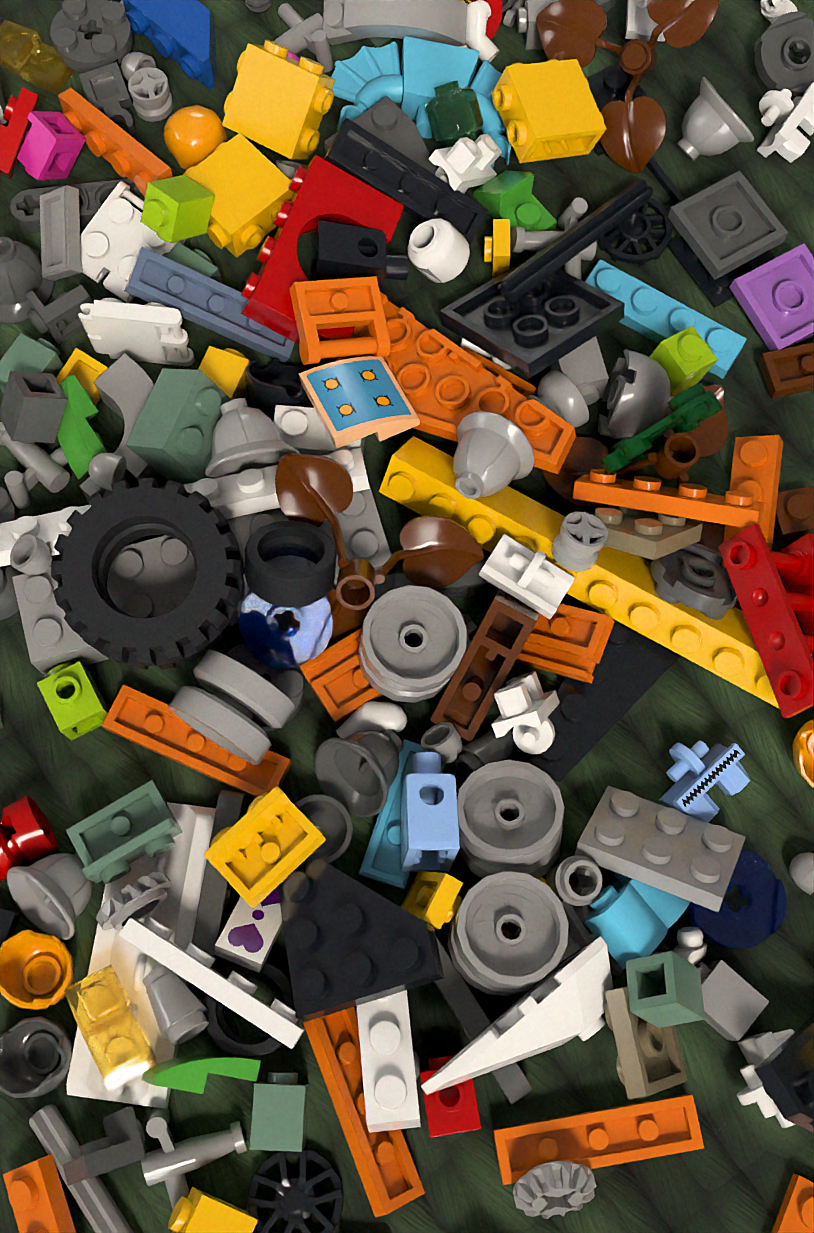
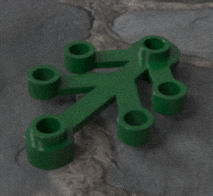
(687, 413)

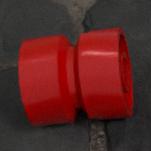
(24, 834)

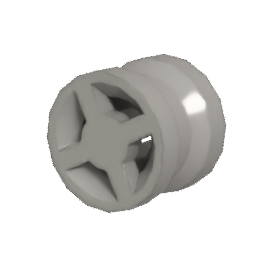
(153, 84)
(579, 541)

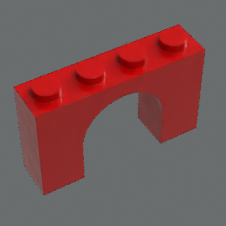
(319, 194)

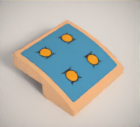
(358, 399)

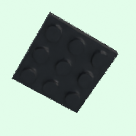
(537, 326)

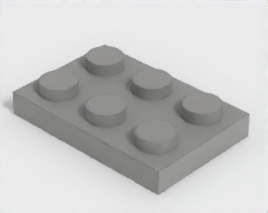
(661, 847)

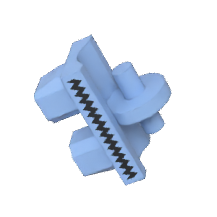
(702, 771)

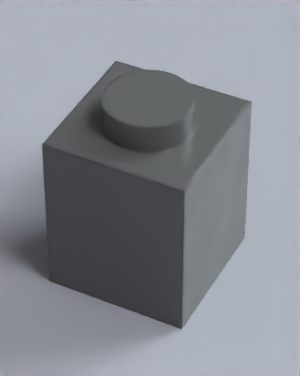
(32, 407)

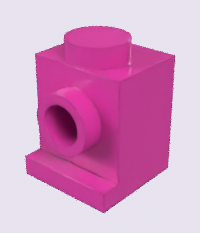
(50, 146)

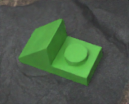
(511, 198)

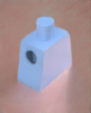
(429, 830)

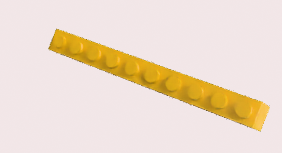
(616, 584)

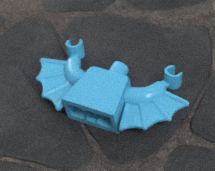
(423, 66)

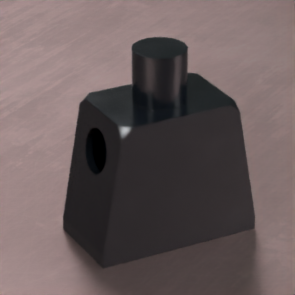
(354, 252)

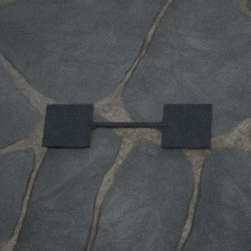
(611, 86)

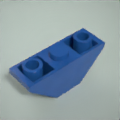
(179, 31)

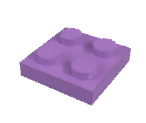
(780, 298)

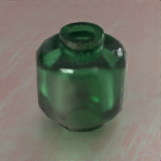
(453, 114)

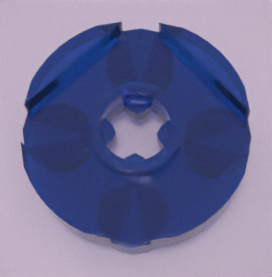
(286, 647)
(752, 922)

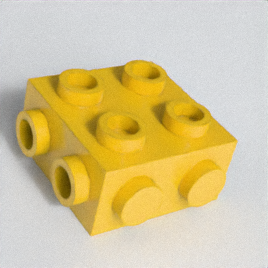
(279, 100)
(548, 110)
(245, 191)

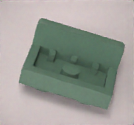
(123, 833)

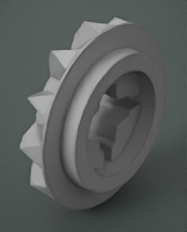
(134, 901)
(554, 1189)

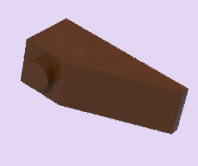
(485, 664)

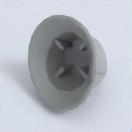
(711, 125)
(244, 441)
(489, 454)
(51, 893)

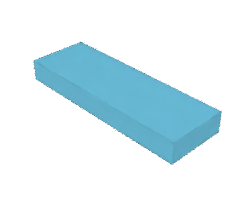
(383, 853)

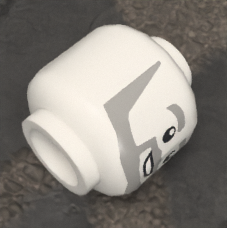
(438, 250)

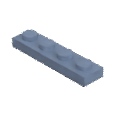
(202, 302)

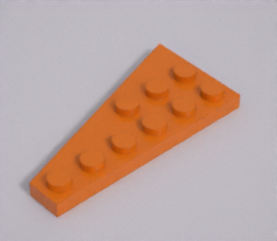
(450, 383)

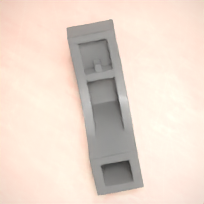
(423, 19)
(124, 390)

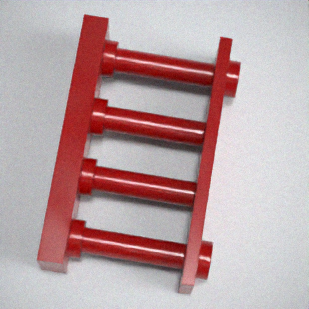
(771, 610)

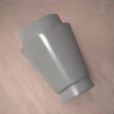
(576, 880)
(174, 1006)

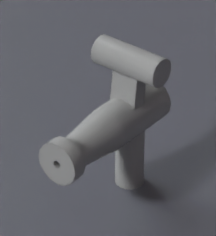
(305, 35)
(538, 240)
(38, 466)
(178, 1158)

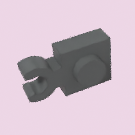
(108, 93)

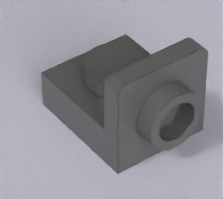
(61, 315)
(118, 1149)

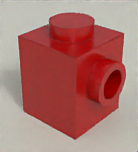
(451, 1108)

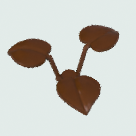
(639, 125)
(670, 461)
(434, 547)

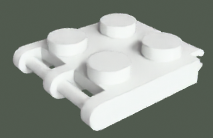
(115, 239)
(140, 331)

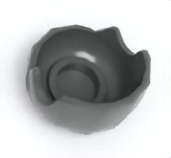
(34, 1057)

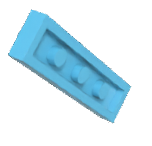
(662, 316)

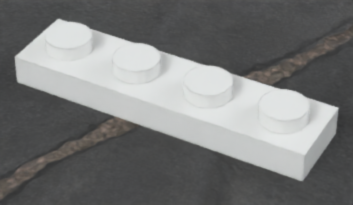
(196, 968)

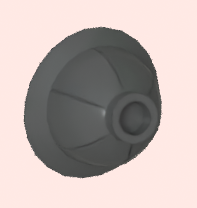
(18, 276)
(359, 769)

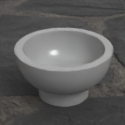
(563, 398)

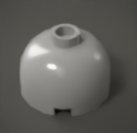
(635, 396)

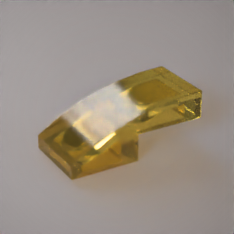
(31, 59)
(110, 1026)

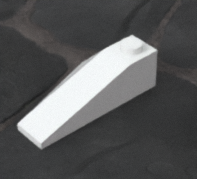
(547, 1016)

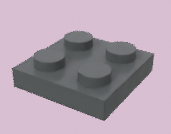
(727, 224)

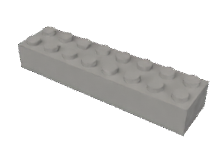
(160, 573)

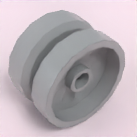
(417, 617)
(234, 703)
(510, 819)
(531, 915)

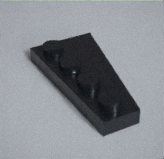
(588, 710)

